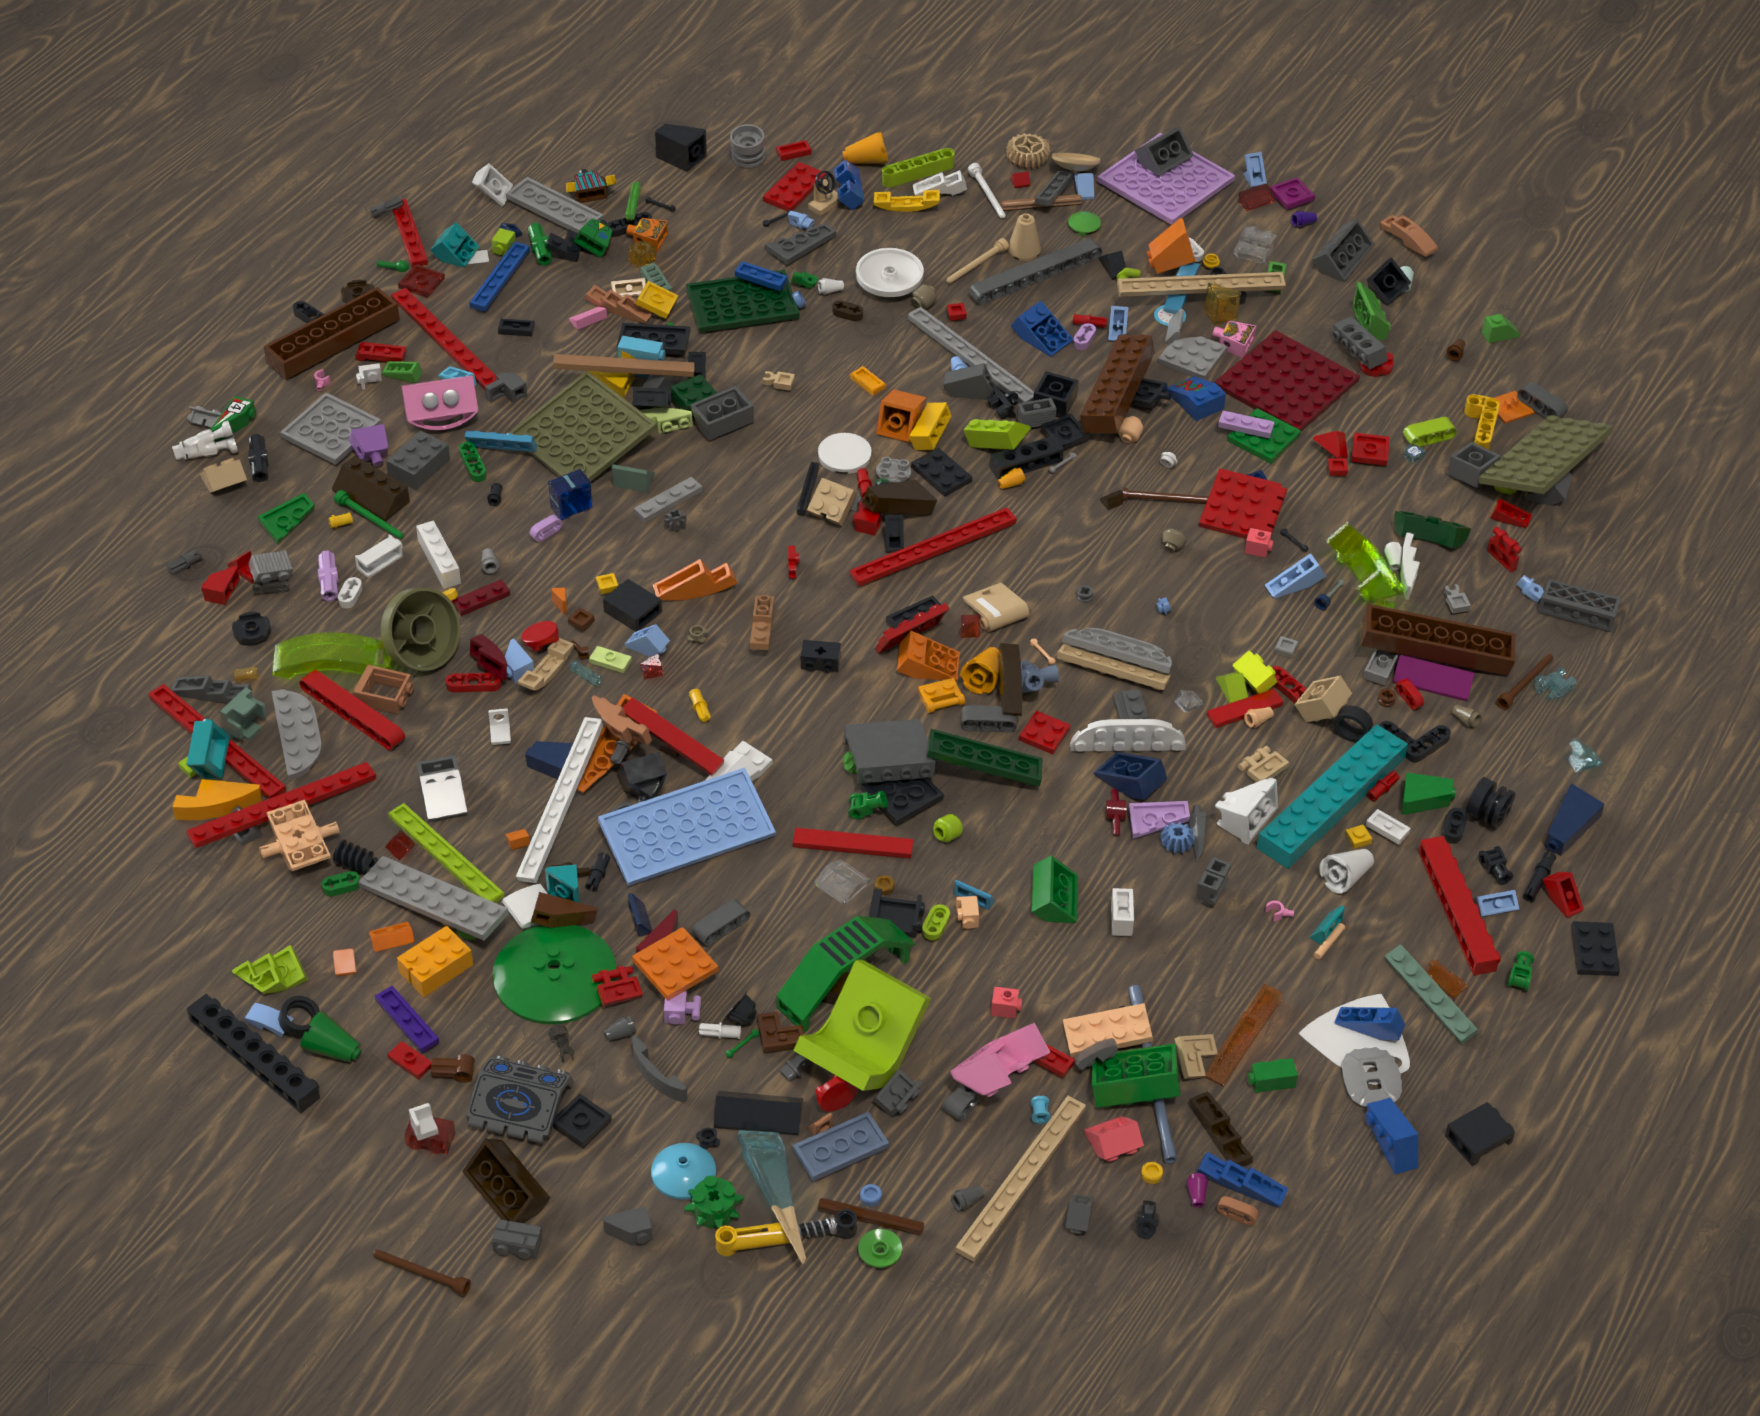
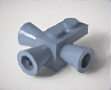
(1034, 677)

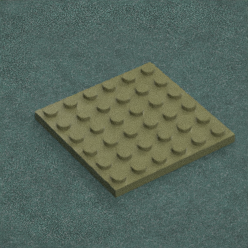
(585, 428)

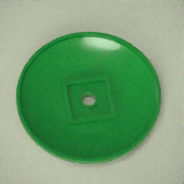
(546, 994)

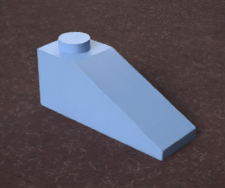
(1296, 578)

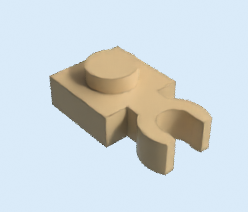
(781, 380)

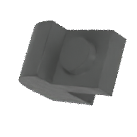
(506, 385)

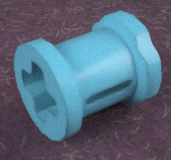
(1040, 1109)

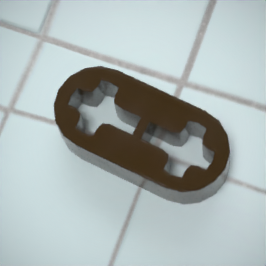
(847, 311)

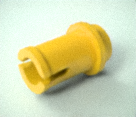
(340, 520)

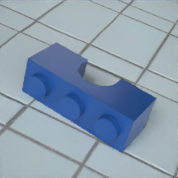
(851, 190)

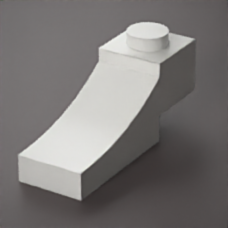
(950, 184)

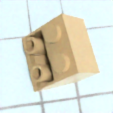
(222, 476)

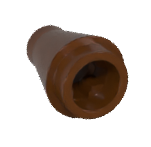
(1456, 350)

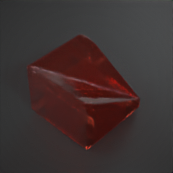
(970, 626)
(652, 667)
(400, 845)

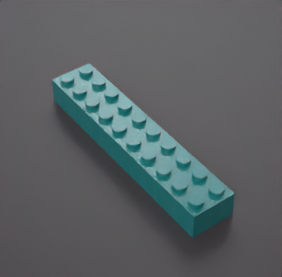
(1331, 796)

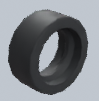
(1356, 714)
(296, 1002)

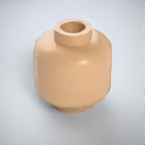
(1130, 429)

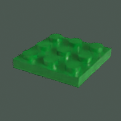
(1266, 448)

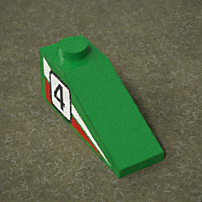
(238, 413)

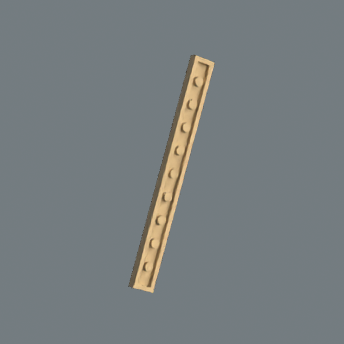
(1199, 283)
(1020, 1179)

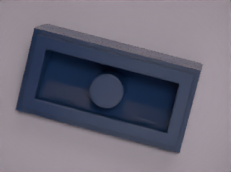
(639, 915)

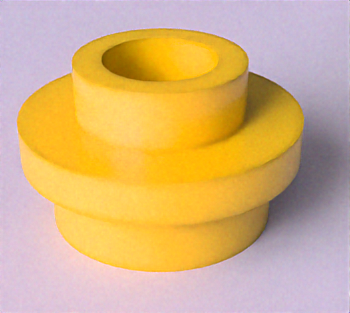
(1211, 261)

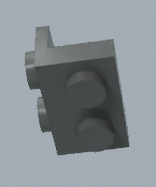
(896, 1092)

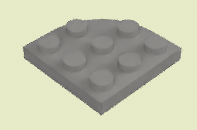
(1193, 356)

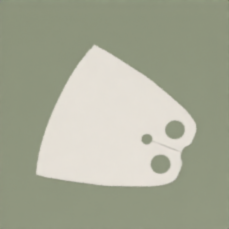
(1337, 1041)

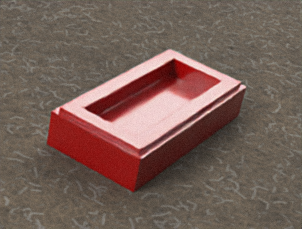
(793, 150)

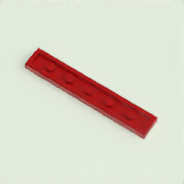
(410, 235)
(673, 737)
(853, 843)

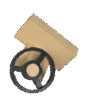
(823, 196)

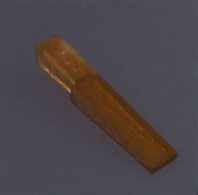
(1243, 1034)

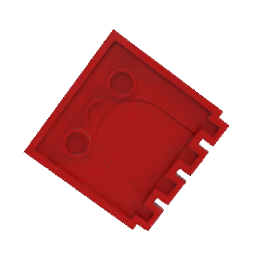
(1241, 504)

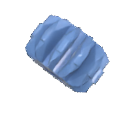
(1177, 838)

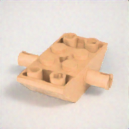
(298, 836)

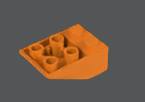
(926, 658)

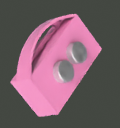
(440, 401)

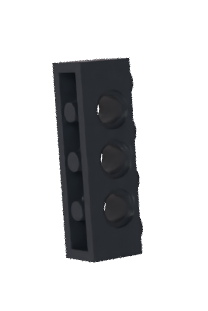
(1027, 457)

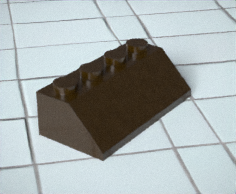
(371, 488)
(505, 1182)

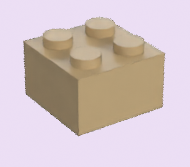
(1323, 699)

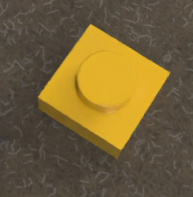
(606, 583)
(1358, 836)

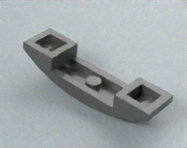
(670, 1087)

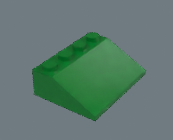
(1136, 1076)

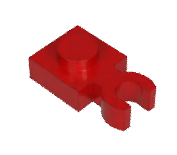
(793, 559)

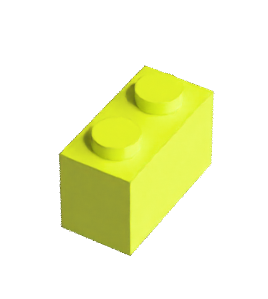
(1255, 672)

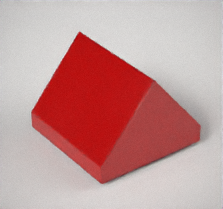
(1020, 179)

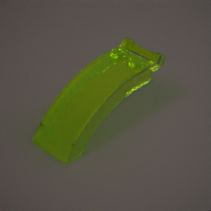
(327, 652)

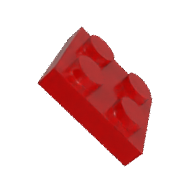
(1370, 449)
(1044, 732)

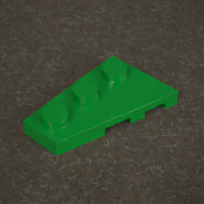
(286, 517)

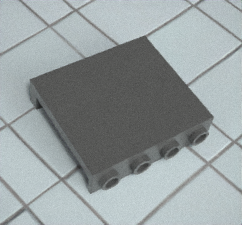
(889, 750)

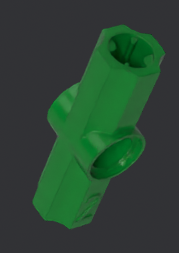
(538, 242)

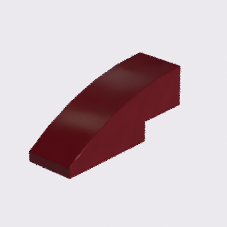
(488, 656)

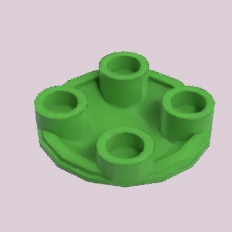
(1084, 222)

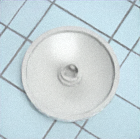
(889, 272)

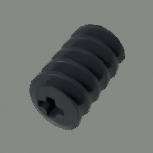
(354, 857)

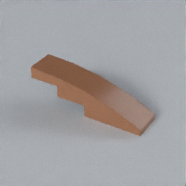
(618, 305)

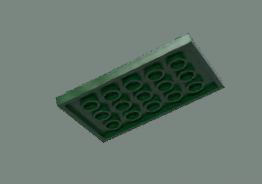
(739, 303)

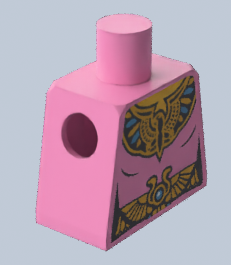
(1236, 337)

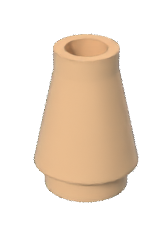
(1256, 717)

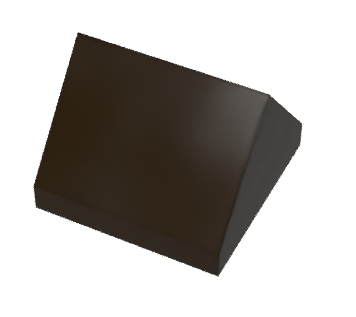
(1112, 500)

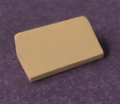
(631, 287)

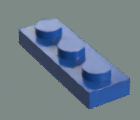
(761, 276)

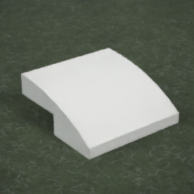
(522, 904)

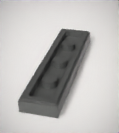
(1054, 188)

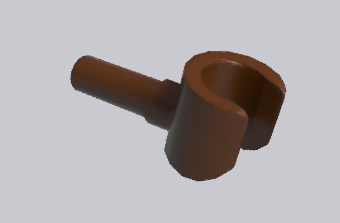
(582, 651)

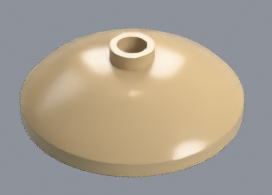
(1075, 162)

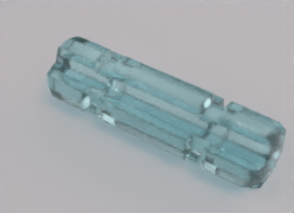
(585, 672)

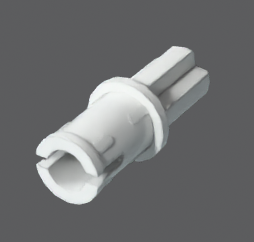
(716, 1030)

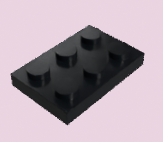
(941, 472)
(1595, 948)

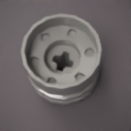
(747, 146)

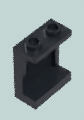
(651, 398)
(901, 912)
(1479, 1132)

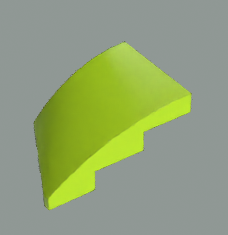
(273, 972)

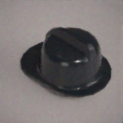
(742, 1011)

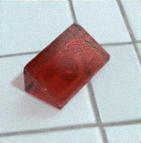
(1256, 197)

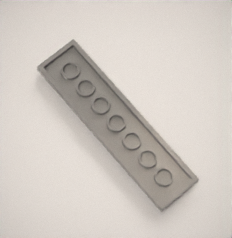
(433, 898)

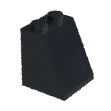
(680, 145)

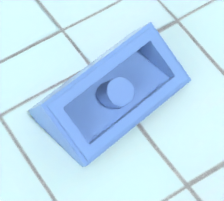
(1497, 903)

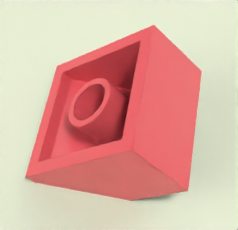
(1114, 1138)

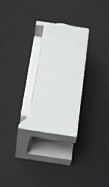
(379, 556)

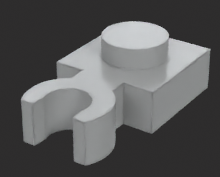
(1456, 601)

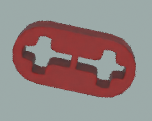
(1409, 694)

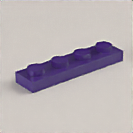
(407, 1019)

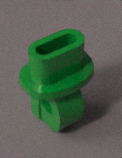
(804, 279)

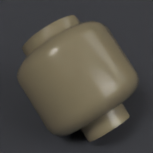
(924, 296)

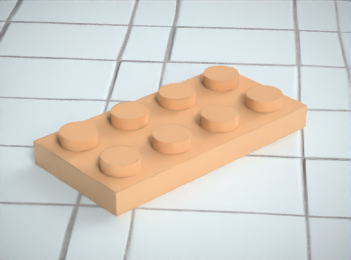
(1126, 1025)

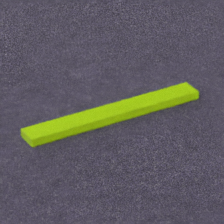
(445, 853)

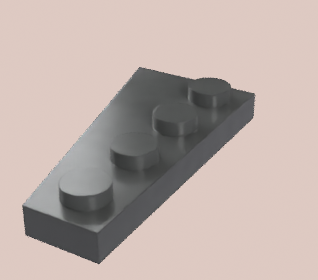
(800, 243)

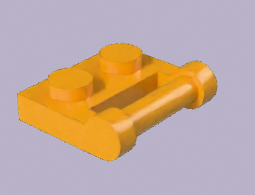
(941, 695)

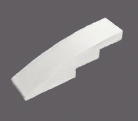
(1409, 567)

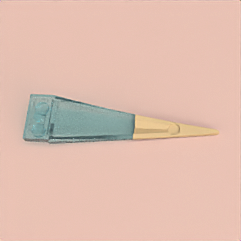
(767, 1161)

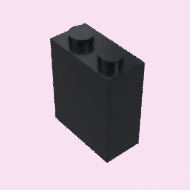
(632, 605)

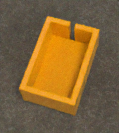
(435, 961)

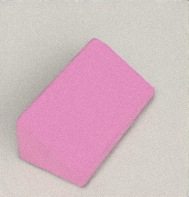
(588, 317)

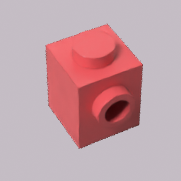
(1258, 542)
(1005, 1002)

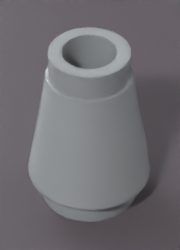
(489, 561)

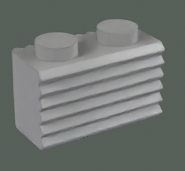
(270, 566)

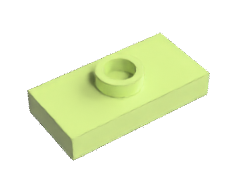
(610, 659)

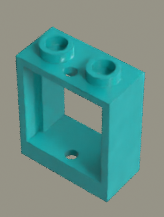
(208, 750)

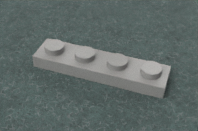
(668, 499)

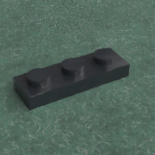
(909, 612)

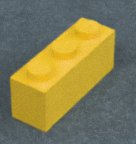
(930, 426)

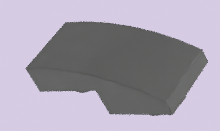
(1101, 1049)

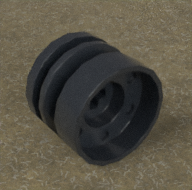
(1489, 802)

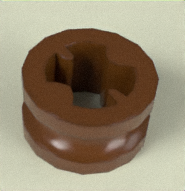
(1386, 693)

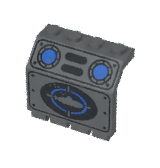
(517, 1098)

